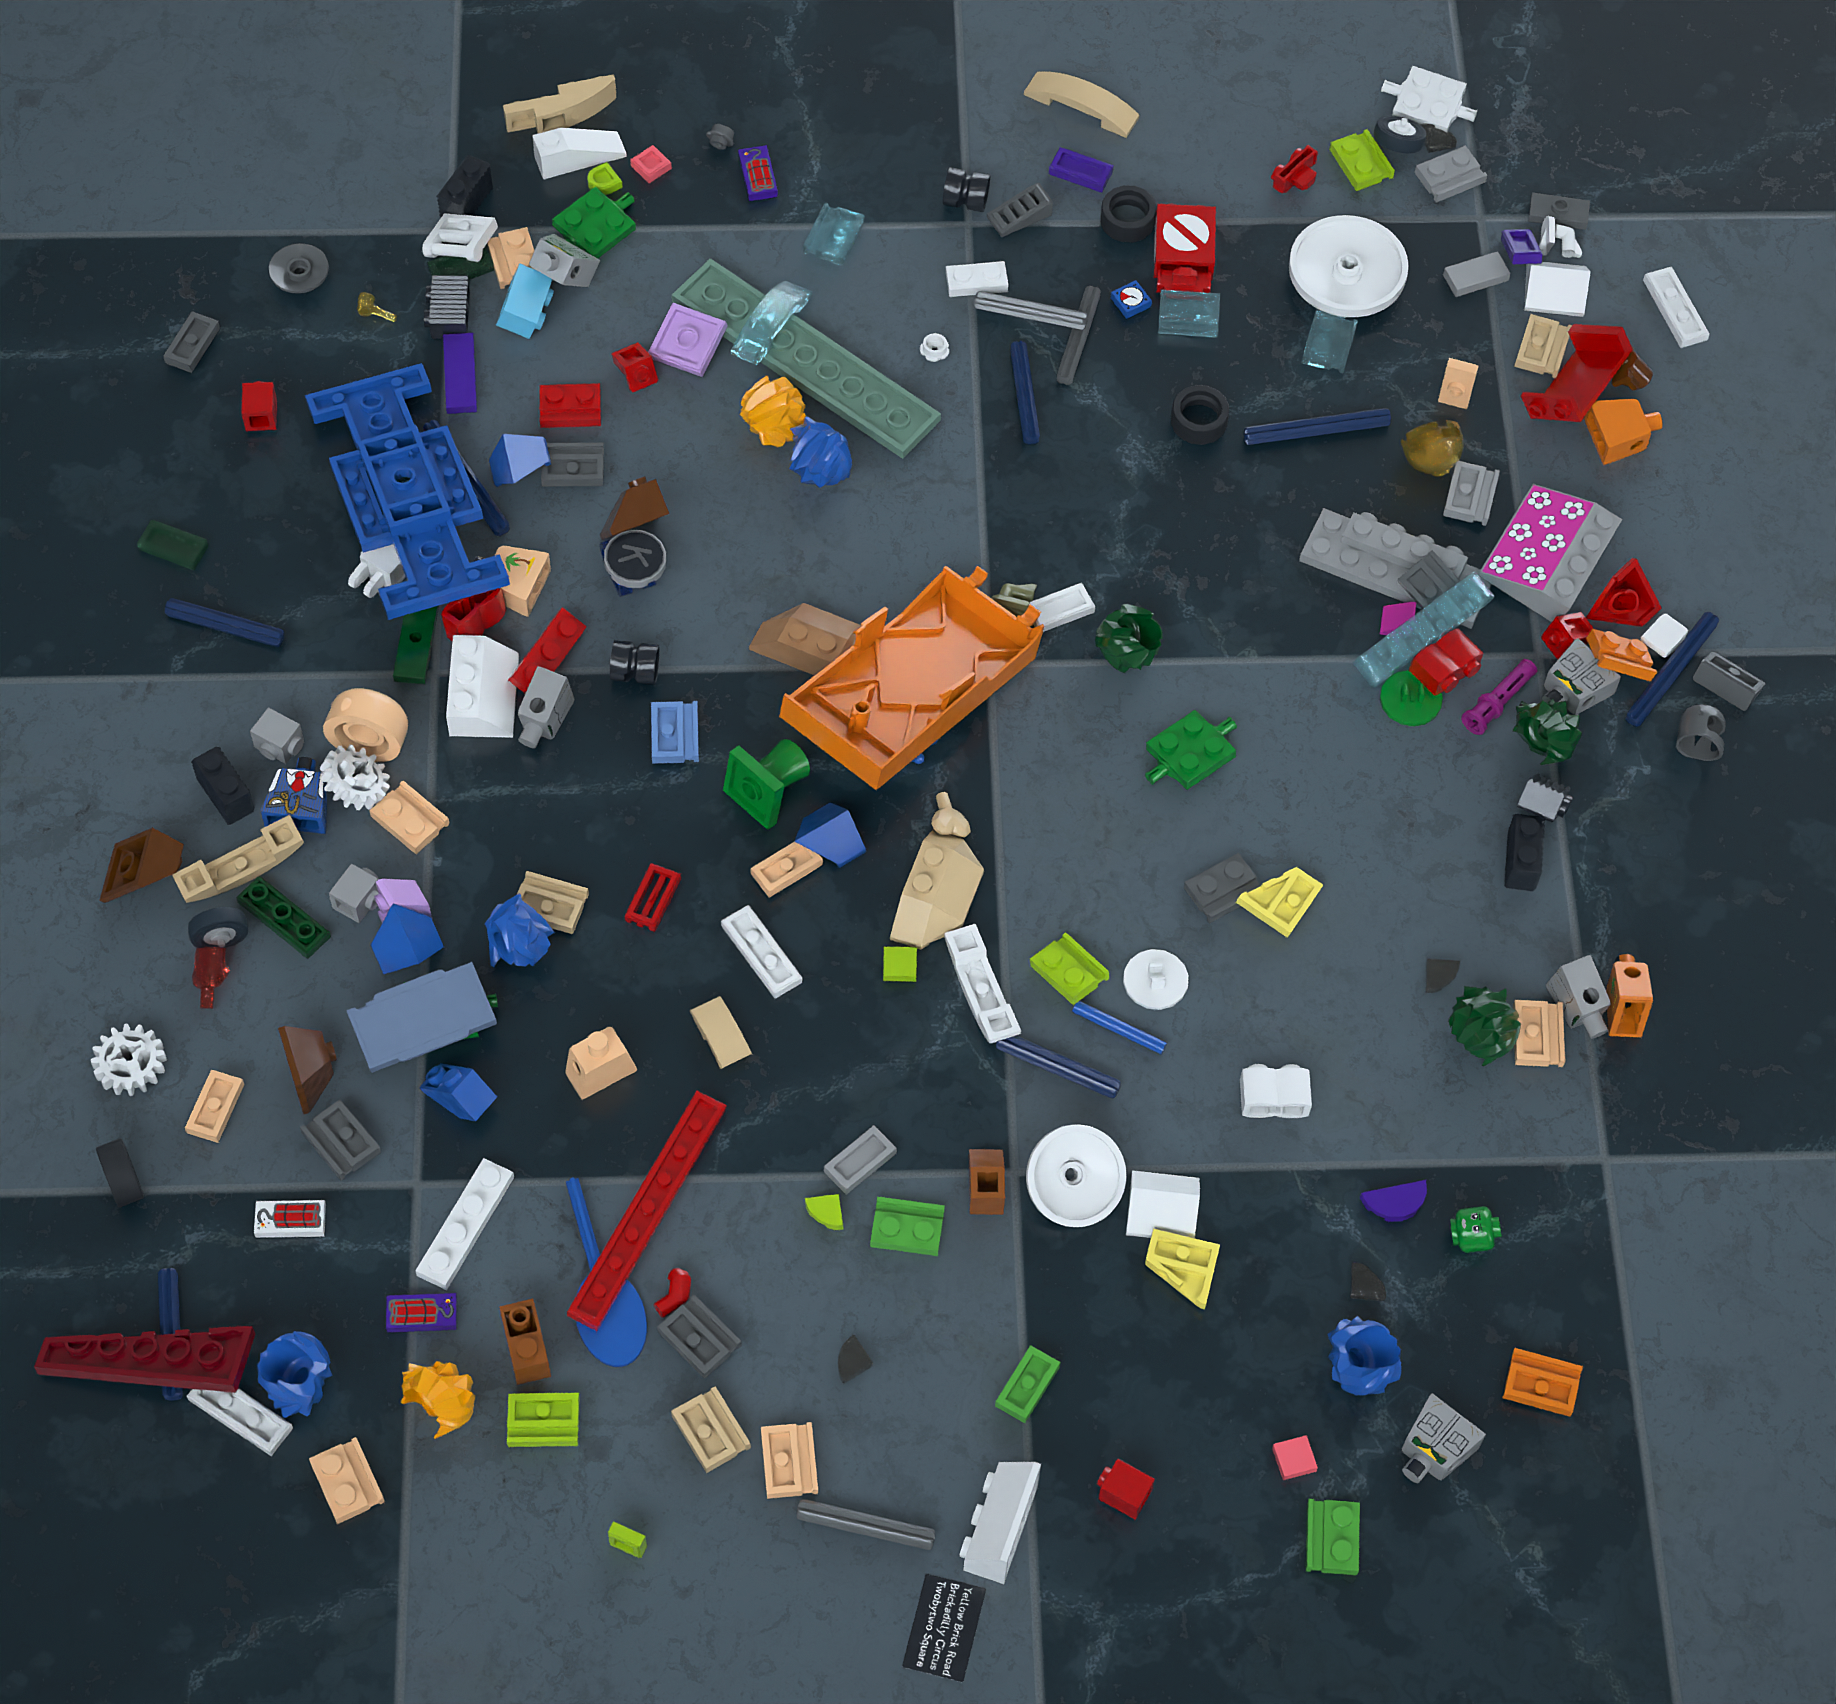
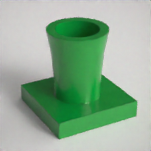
(761, 784)

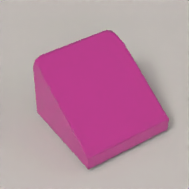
(1396, 615)

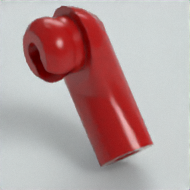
(678, 1292)

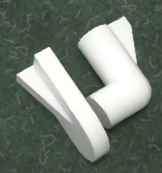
(1551, 231)

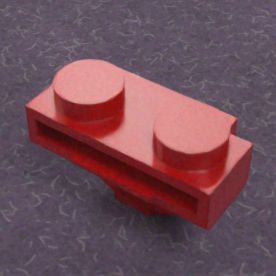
(1296, 171)
(1183, 280)

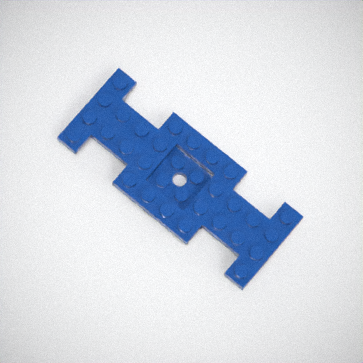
(418, 513)

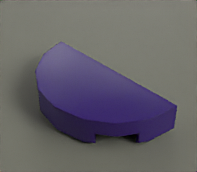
(1396, 1202)

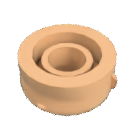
(368, 722)

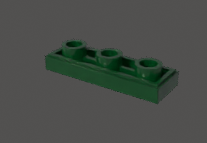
(415, 646)
(295, 928)

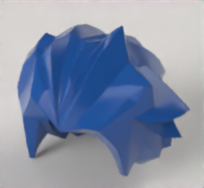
(820, 454)
(517, 933)
(1364, 1356)
(294, 1372)

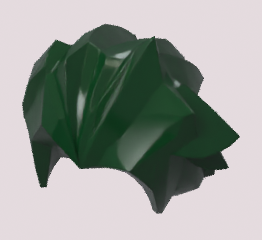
(1129, 638)
(1548, 729)
(1485, 1023)

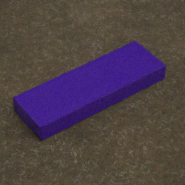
(460, 373)

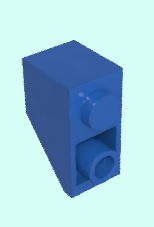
(458, 1090)

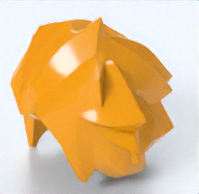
(772, 410)
(440, 1393)

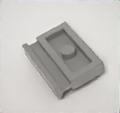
(1450, 173)
(1471, 493)

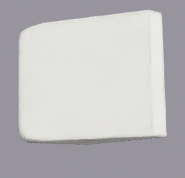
(1664, 635)

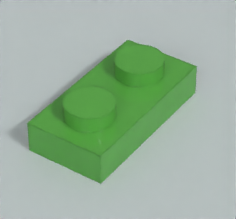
(1027, 1384)

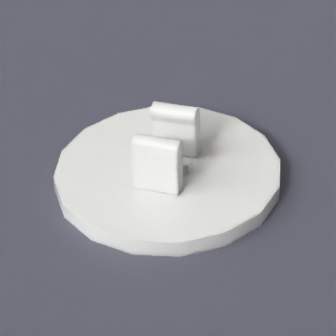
(1155, 979)

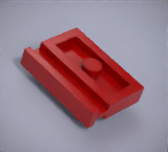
(570, 405)

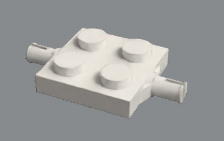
(1429, 99)

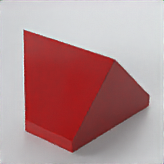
(1626, 598)

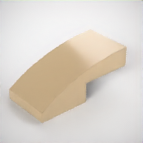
(721, 1032)

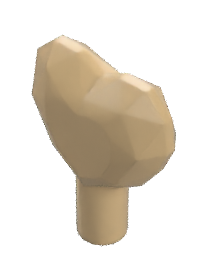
(949, 820)

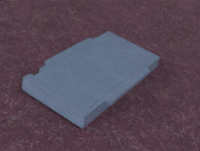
(421, 1016)

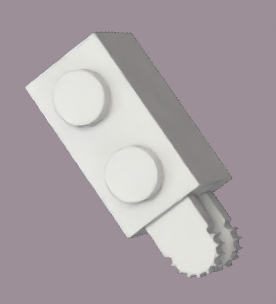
(381, 566)

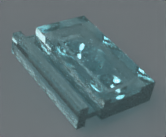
(833, 234)
(1189, 313)
(1329, 341)

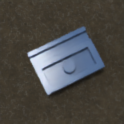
(674, 732)

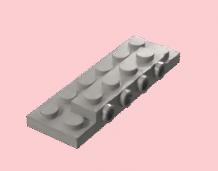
(1376, 553)

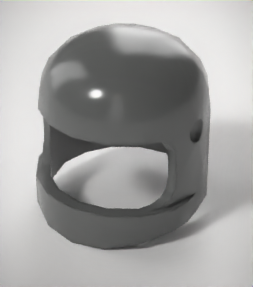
(1705, 722)

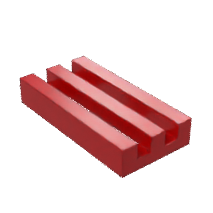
(643, 919)

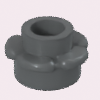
(720, 136)

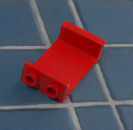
(1584, 376)

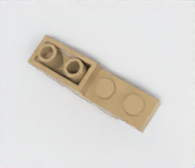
(569, 107)

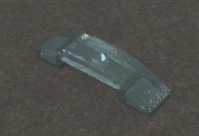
(767, 320)

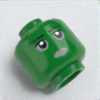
(1475, 1229)

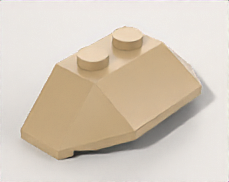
(937, 891)

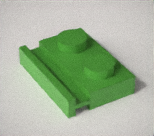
(907, 1226)
(1332, 1536)

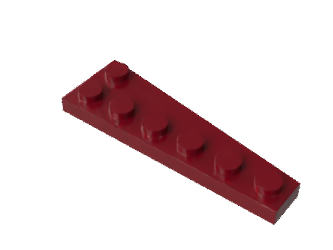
(178, 1360)

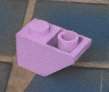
(400, 892)

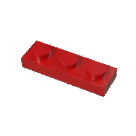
(549, 648)

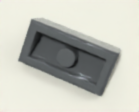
(1728, 681)

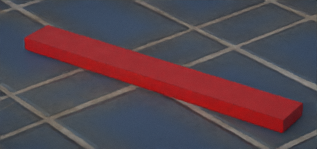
(646, 1211)

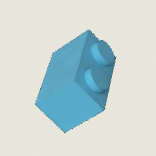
(525, 301)

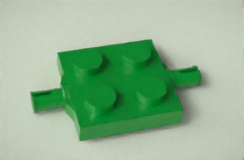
(595, 222)
(1190, 750)

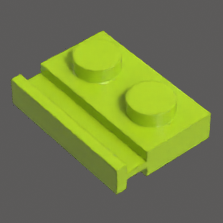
(1361, 160)
(1069, 968)
(543, 1419)

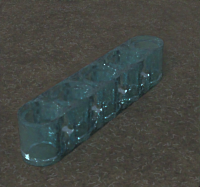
(1423, 629)

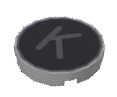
(635, 558)

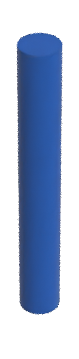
(1119, 1027)

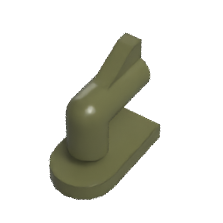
(1015, 597)

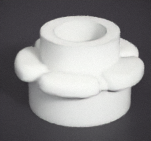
(934, 341)

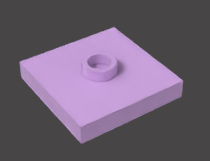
(687, 339)

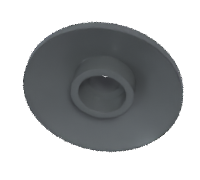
(297, 259)

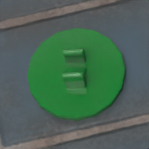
(1409, 700)

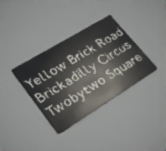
(944, 1628)

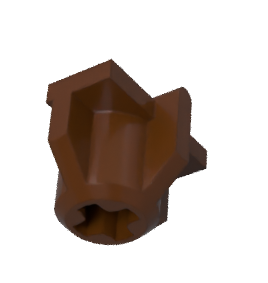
(1633, 373)

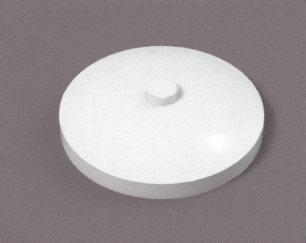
(1348, 266)

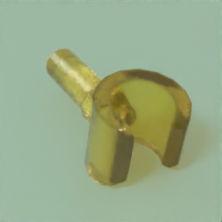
(366, 307)

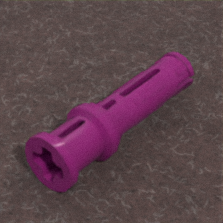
(1492, 704)

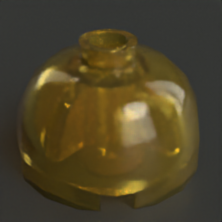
(1433, 447)

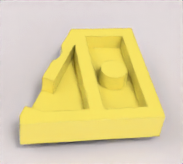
(1282, 899)
(1183, 1263)

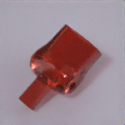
(209, 973)

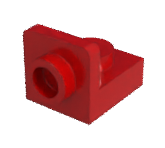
(636, 366)
(1565, 631)

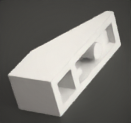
(575, 149)

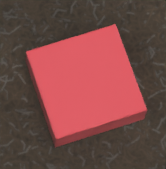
(650, 164)
(1294, 1457)

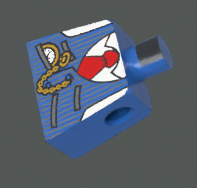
(300, 795)

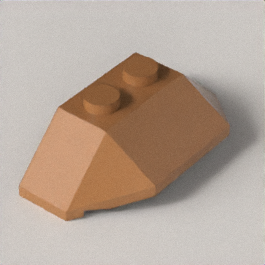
(804, 638)

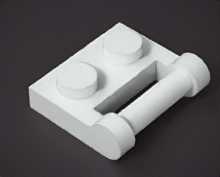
(463, 230)

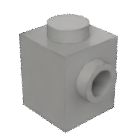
(277, 736)
(355, 893)

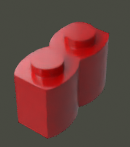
(473, 613)
(1446, 662)

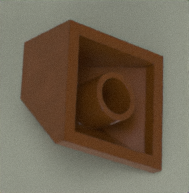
(635, 507)
(140, 862)
(308, 1062)

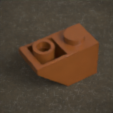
(986, 1182)
(525, 1341)

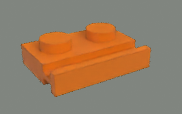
(1621, 654)
(1542, 1382)

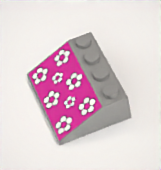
(1549, 550)

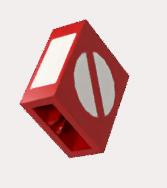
(1185, 238)

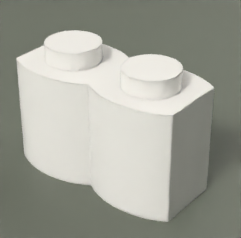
(1275, 1091)

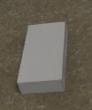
(1476, 274)
(860, 1160)

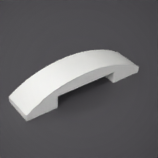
(980, 984)

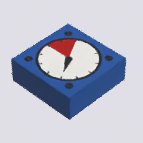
(1131, 299)

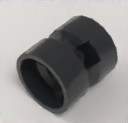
(966, 189)
(634, 662)

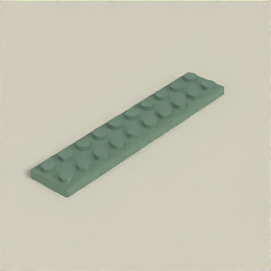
(815, 363)

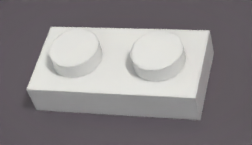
(972, 278)

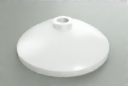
(1096, 1182)

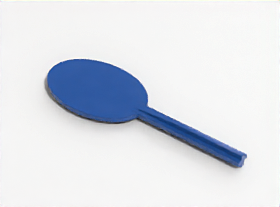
(625, 1326)

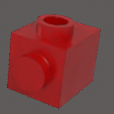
(259, 406)
(1125, 1488)

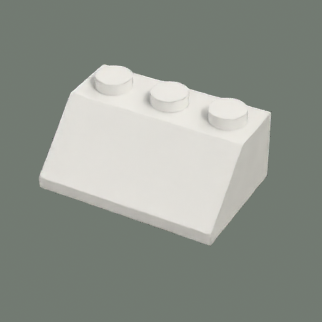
(479, 691)
(1000, 1519)

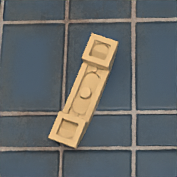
(1085, 97)
(241, 864)

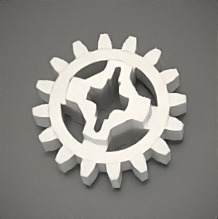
(354, 777)
(123, 1074)

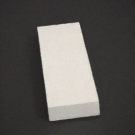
(1676, 307)
(761, 951)
(244, 1417)

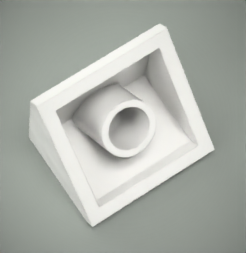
(1556, 288)
(1162, 1204)

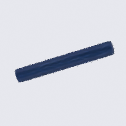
(1025, 392)
(224, 622)
(1060, 1065)
(169, 1316)

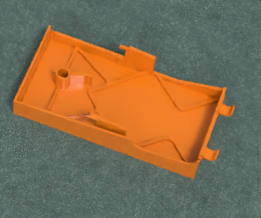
(913, 676)

